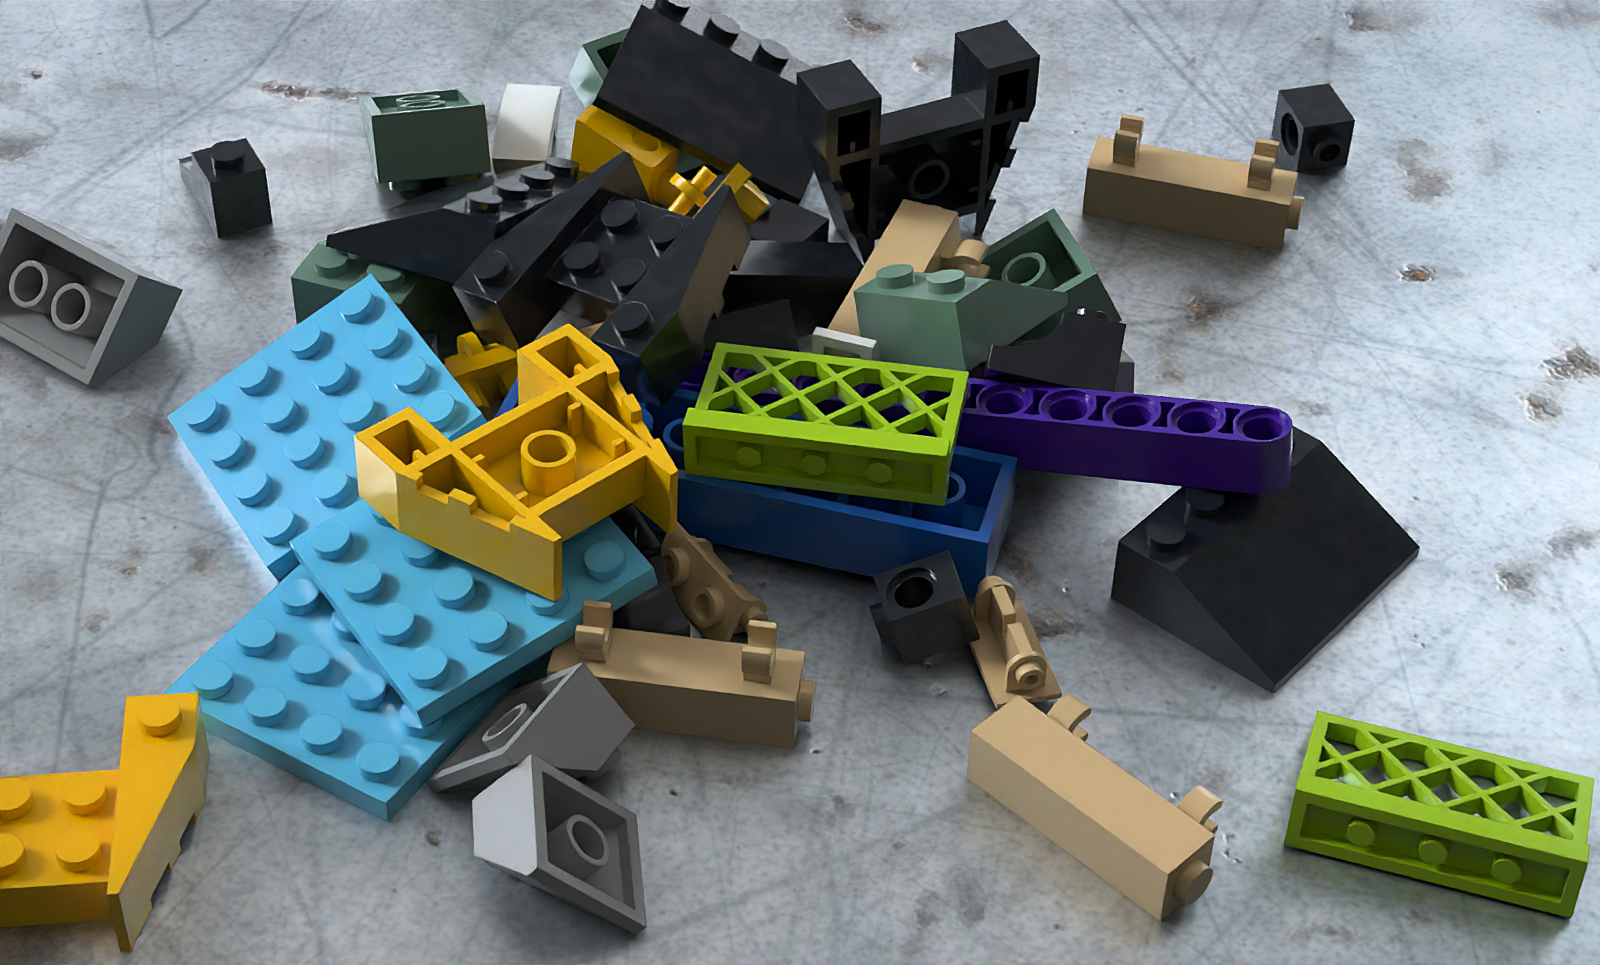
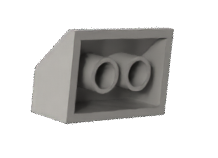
(77, 300)

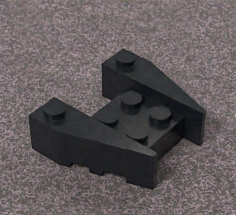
(925, 153)
(614, 262)

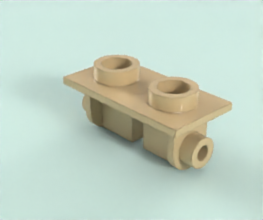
(705, 587)
(1008, 647)

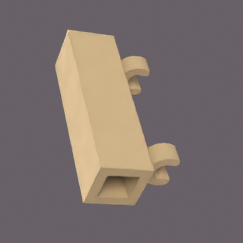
(1192, 190)
(918, 237)
(695, 683)
(1093, 806)

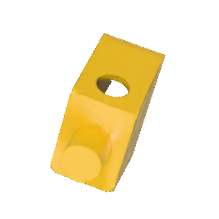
(603, 136)

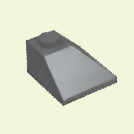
(558, 719)
(563, 841)

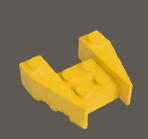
(528, 476)
(103, 838)

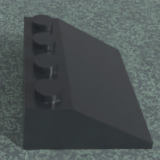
(711, 94)
(457, 222)
(1263, 573)

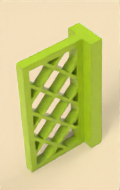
(824, 451)
(1437, 838)

